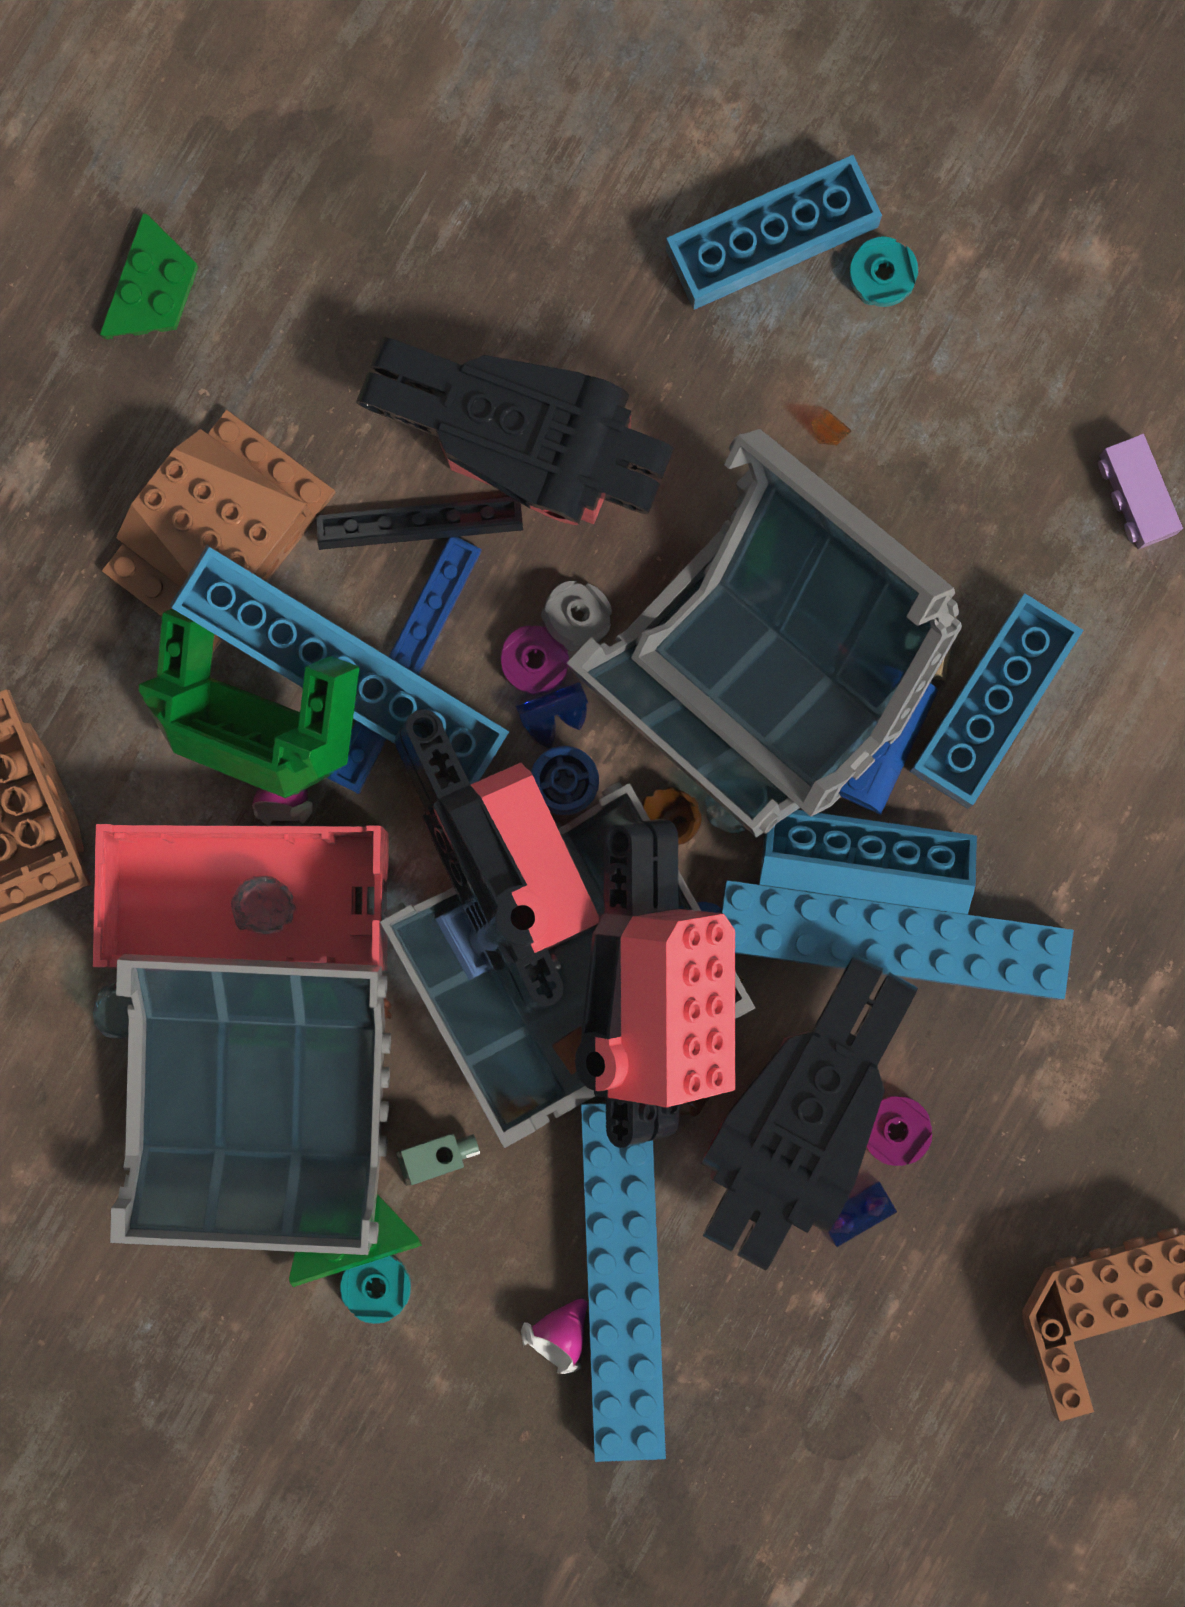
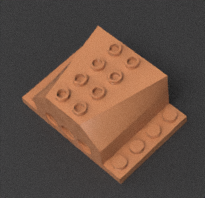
(221, 493)
(36, 821)

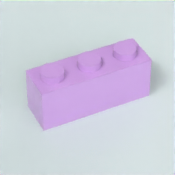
(1139, 492)

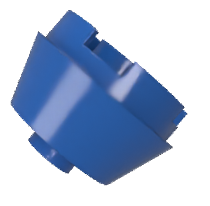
(566, 779)

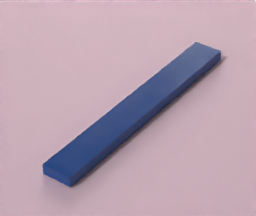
(413, 648)

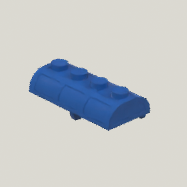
(877, 782)

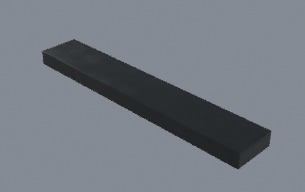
(418, 523)

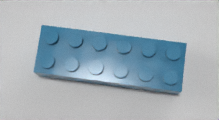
(773, 232)
(996, 701)
(871, 861)

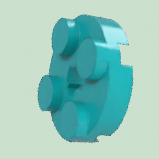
(874, 289)
(361, 1301)

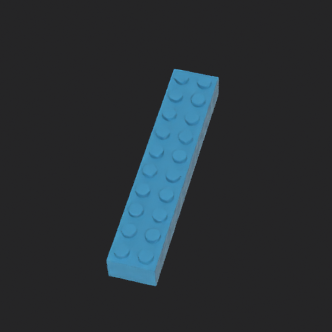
(291, 636)
(899, 939)
(622, 1295)

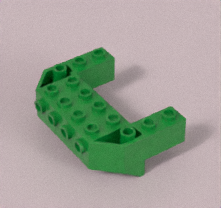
(241, 730)

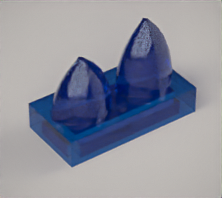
(539, 713)
(862, 1213)

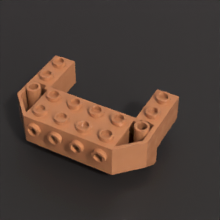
(1097, 1297)

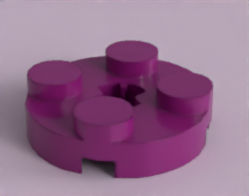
(515, 658)
(918, 1128)

